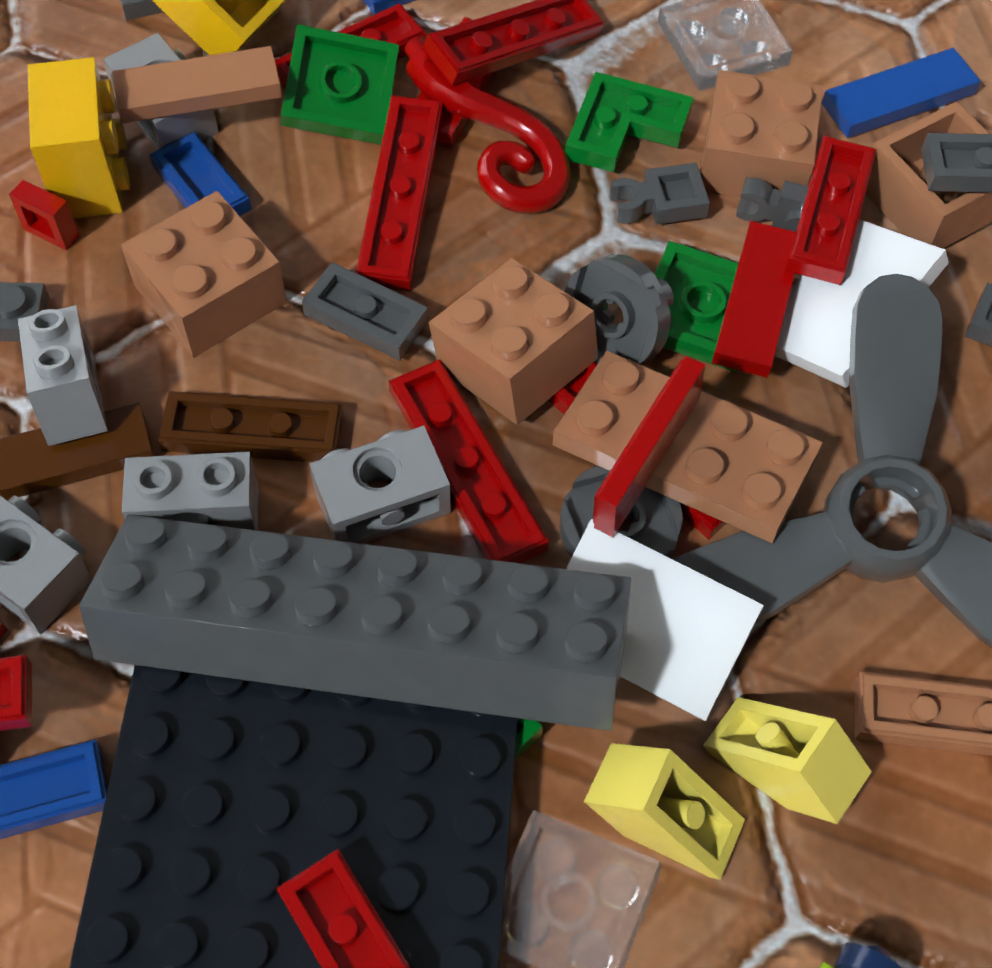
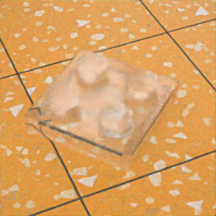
(723, 37)
(573, 897)

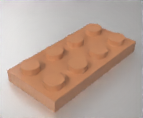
(719, 462)

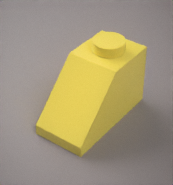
(791, 757)
(665, 807)

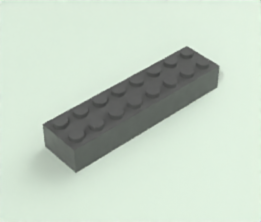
(361, 620)

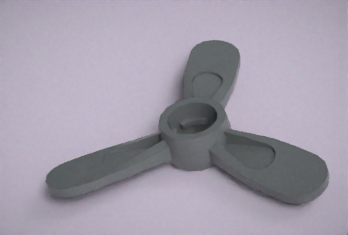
(892, 403)

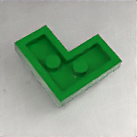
(620, 109)

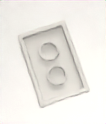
(820, 313)
(679, 623)

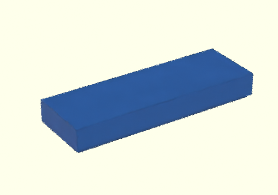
(900, 92)

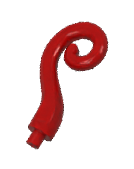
(484, 107)

